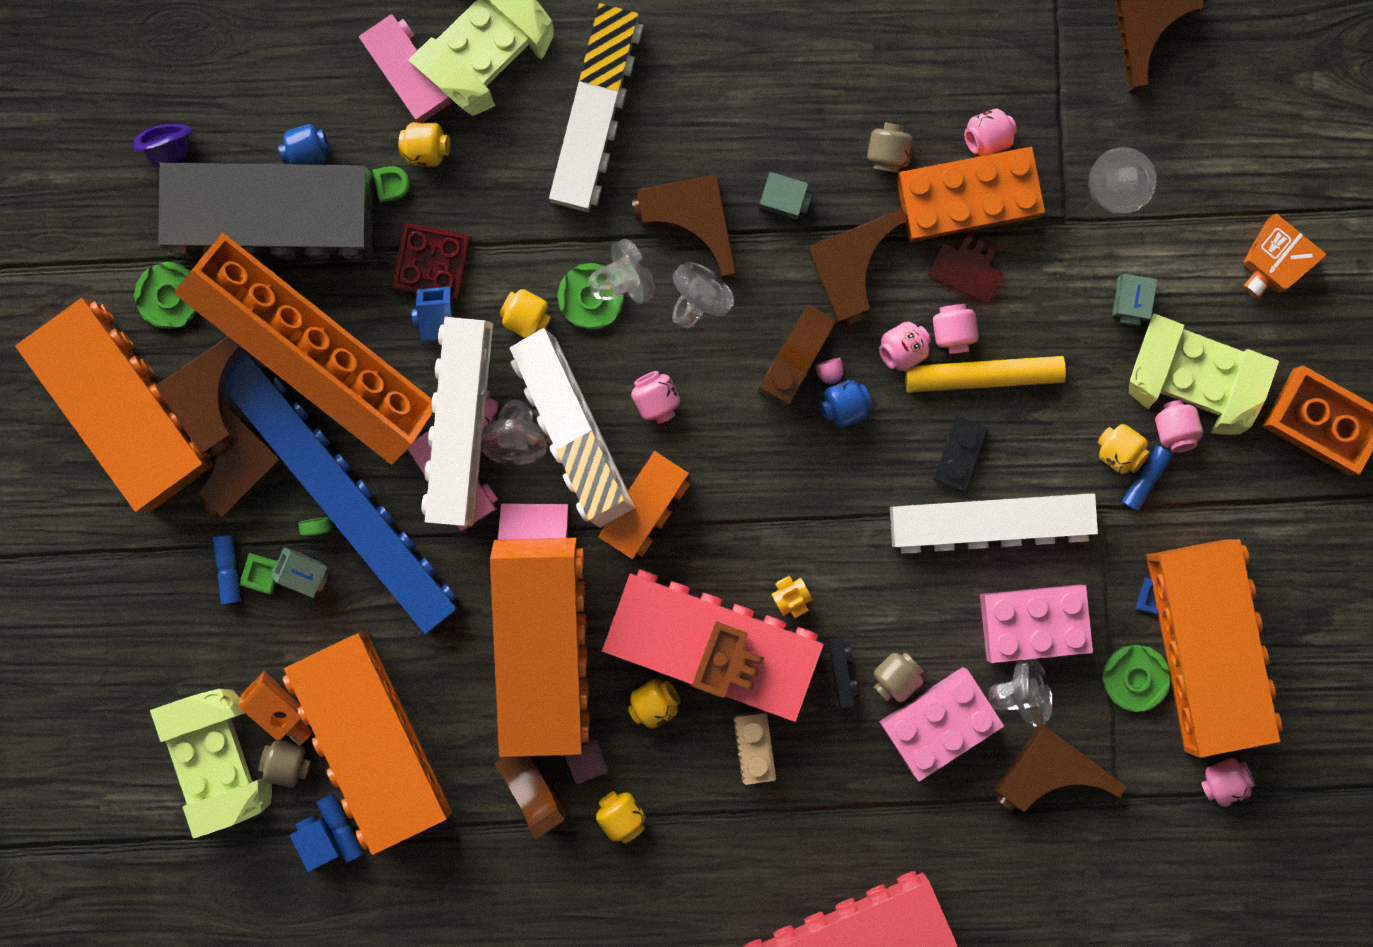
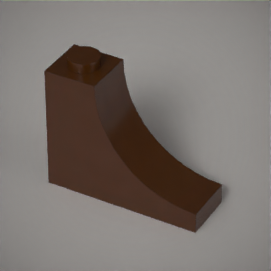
(1141, 25)
(692, 208)
(843, 265)
(796, 356)
(197, 396)
(238, 468)
(1046, 765)
(533, 792)

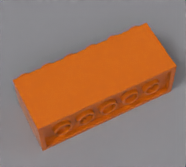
(114, 404)
(539, 646)
(1214, 647)
(367, 742)

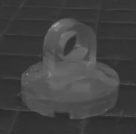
(1122, 180)
(624, 274)
(699, 294)
(514, 438)
(1024, 693)

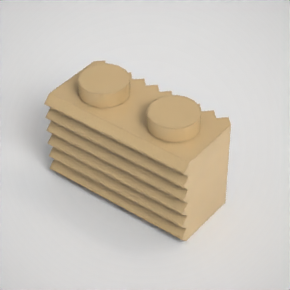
(754, 747)

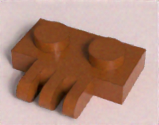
(725, 661)

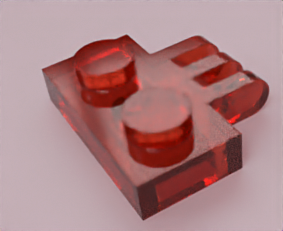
(967, 269)

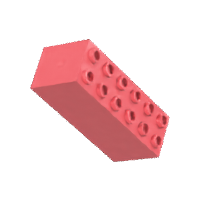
(670, 629)
(886, 918)

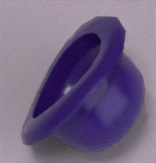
(164, 143)

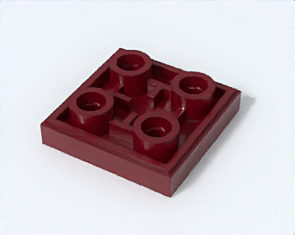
(430, 259)

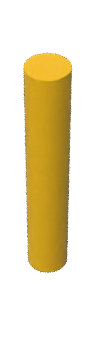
(985, 374)

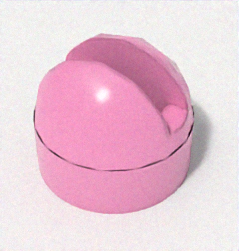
(830, 370)

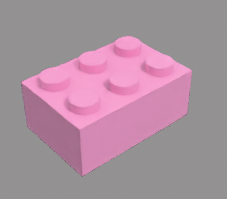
(1036, 623)
(941, 724)

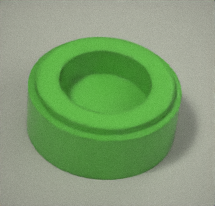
(315, 526)

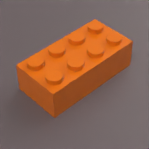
(970, 194)

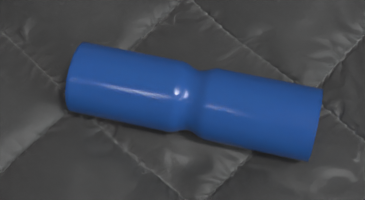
(1145, 481)
(226, 564)
(338, 825)

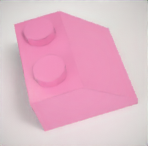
(533, 521)

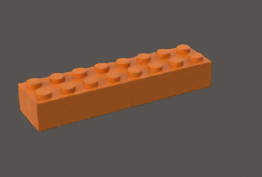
(306, 348)

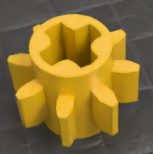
(791, 596)

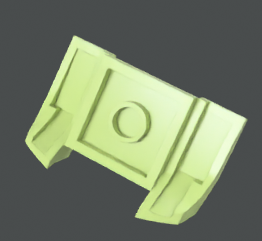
(481, 47)
(1201, 375)
(210, 761)

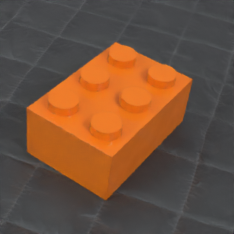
(1323, 420)
(651, 495)

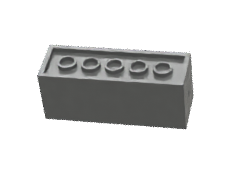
(267, 209)

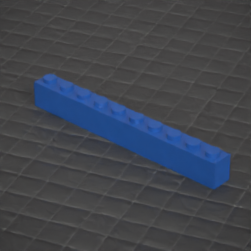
(338, 493)

